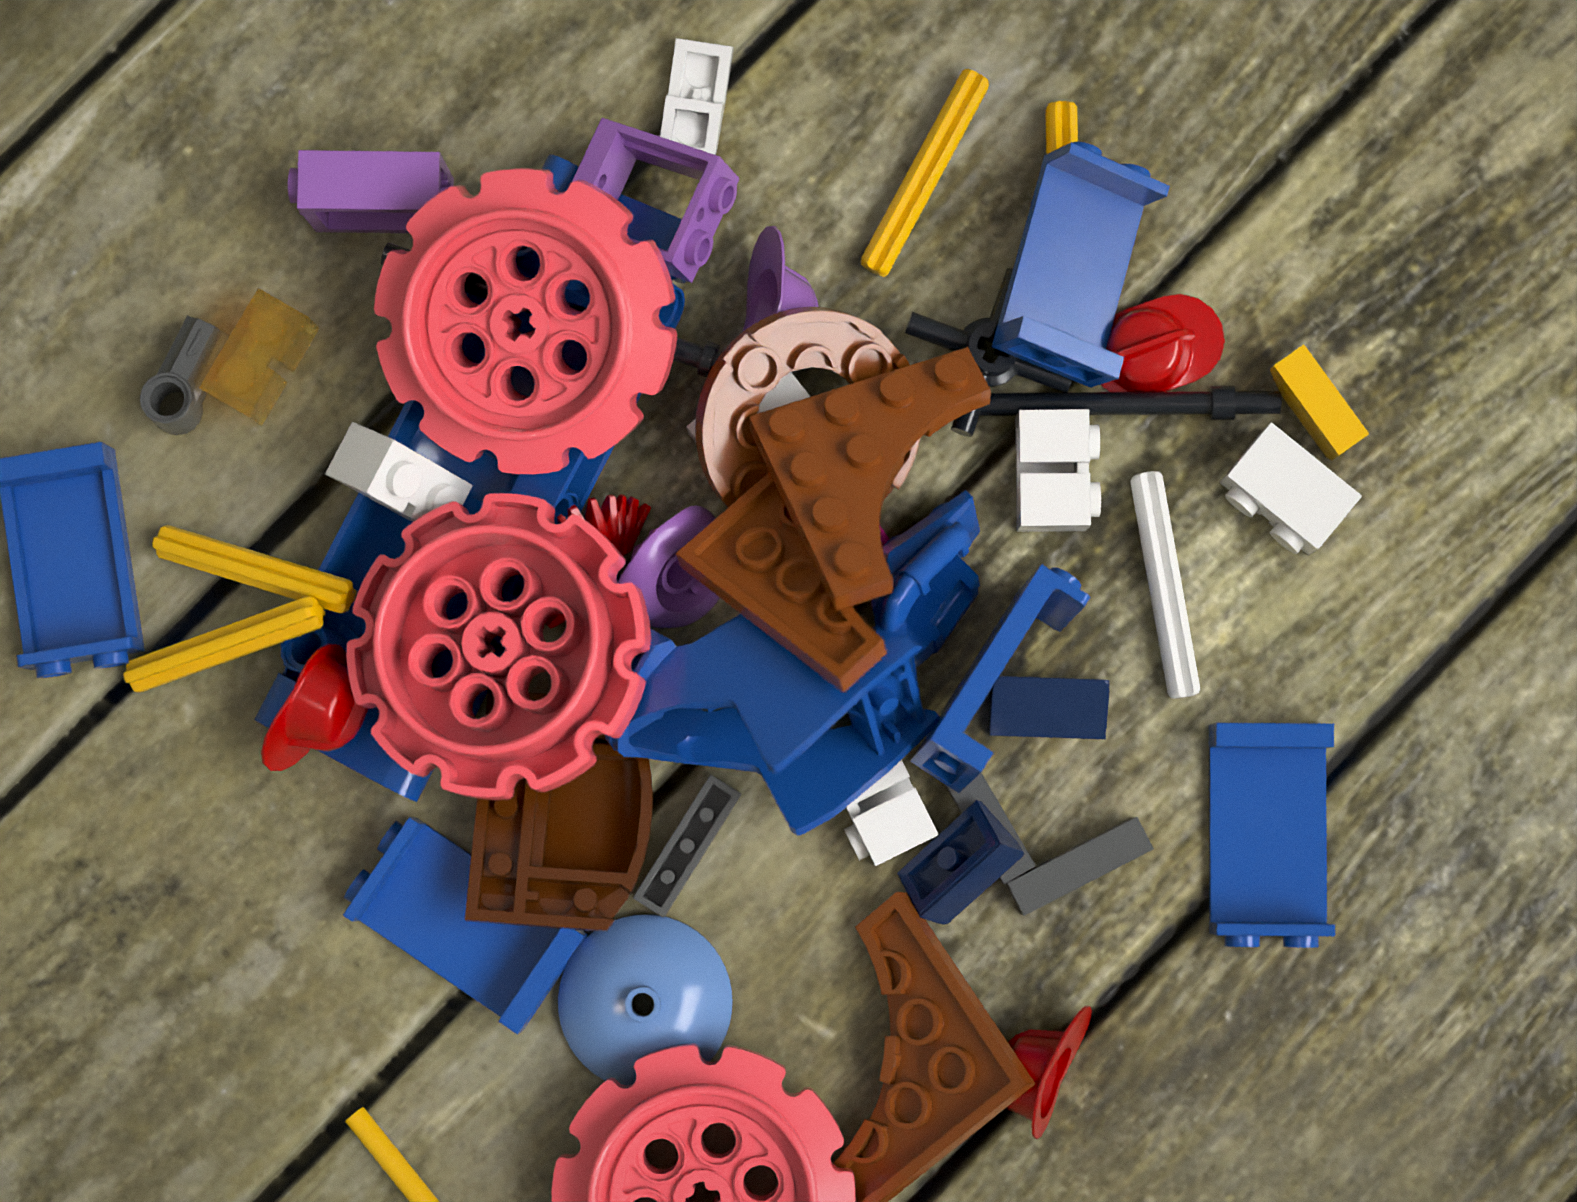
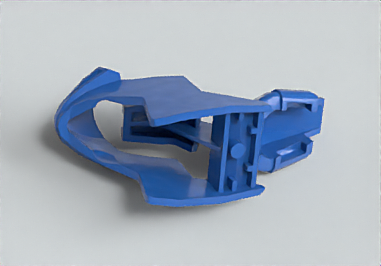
(783, 710)

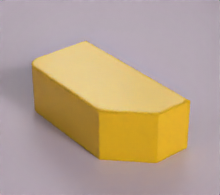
(1317, 403)

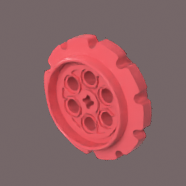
(576, 238)
(432, 719)
(675, 1101)

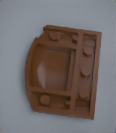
(565, 851)

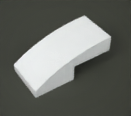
(697, 94)

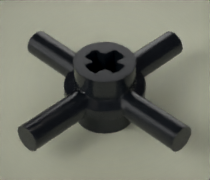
(974, 337)

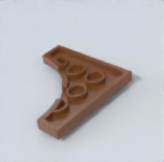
(844, 449)
(765, 573)
(941, 1064)

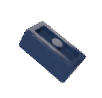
(1049, 707)
(959, 864)

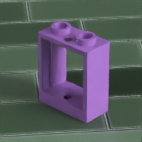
(611, 160)
(365, 188)

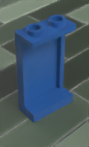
(70, 559)
(947, 751)

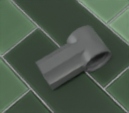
(183, 372)

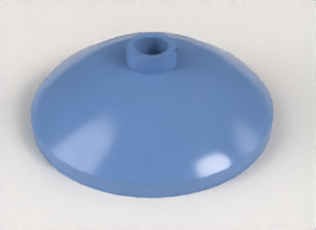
(651, 958)

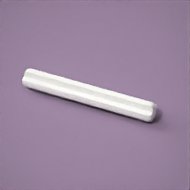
(1165, 584)

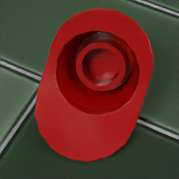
(1165, 344)
(316, 713)
(1047, 1060)

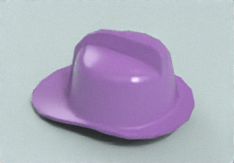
(772, 284)

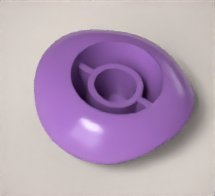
(668, 590)

